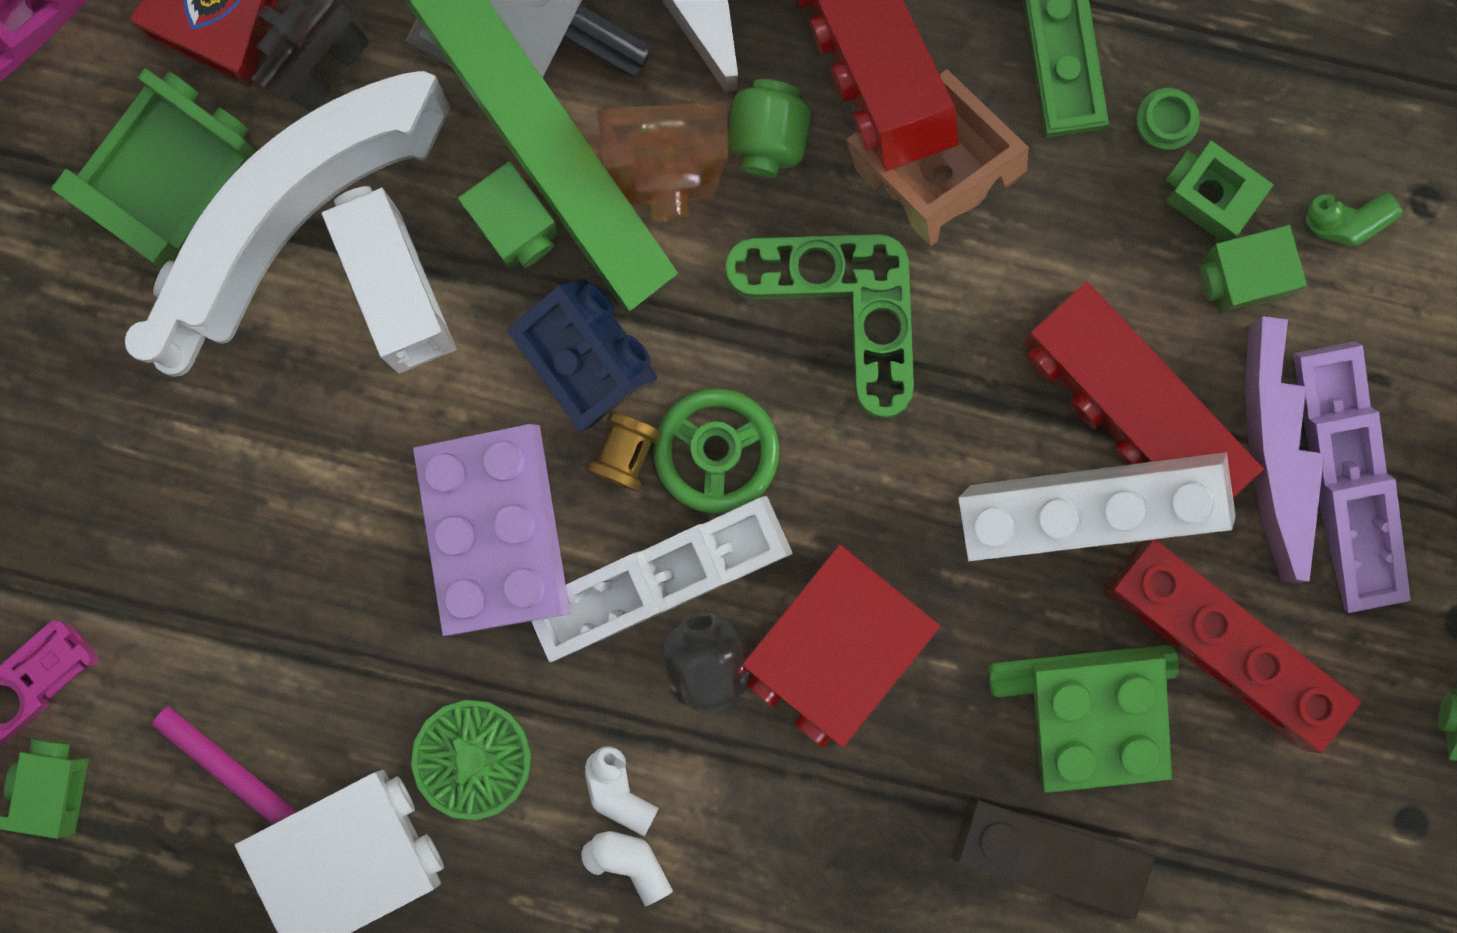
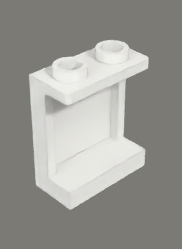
(342, 859)

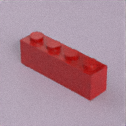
(887, 76)
(1129, 388)

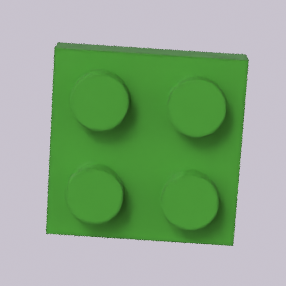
(1102, 721)

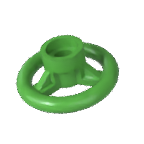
(759, 429)

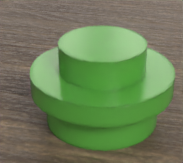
(1167, 119)

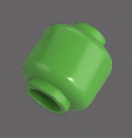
(769, 127)

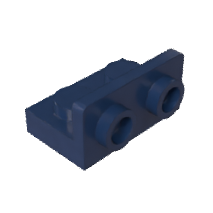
(582, 352)

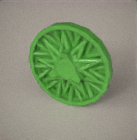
(471, 759)

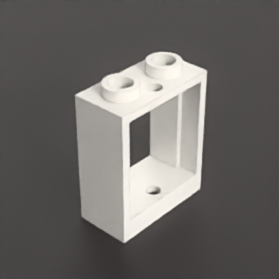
(388, 279)

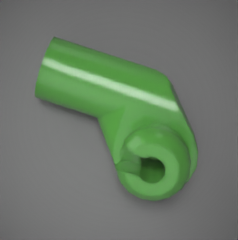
(1348, 225)

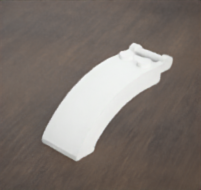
(270, 200)

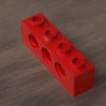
(1232, 647)

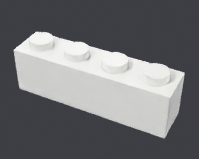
(1098, 507)

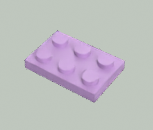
(491, 530)

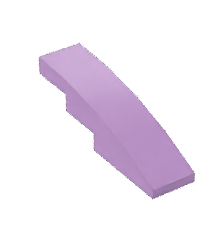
(1291, 477)
(1355, 490)

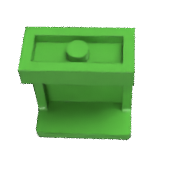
(158, 168)

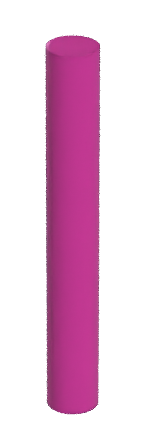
(222, 766)

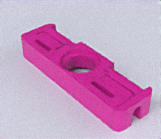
(42, 670)

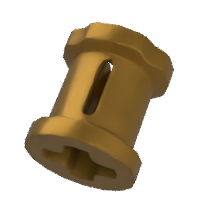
(624, 451)

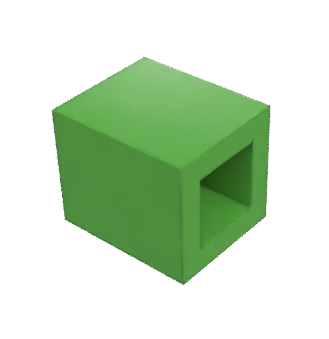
(510, 217)
(1252, 270)

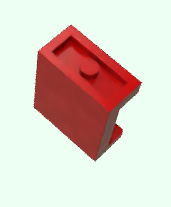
(839, 648)

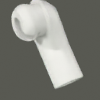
(611, 793)
(627, 857)

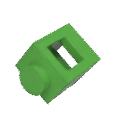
(1237, 186)
(44, 790)

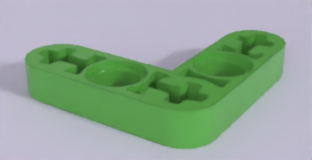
(866, 297)

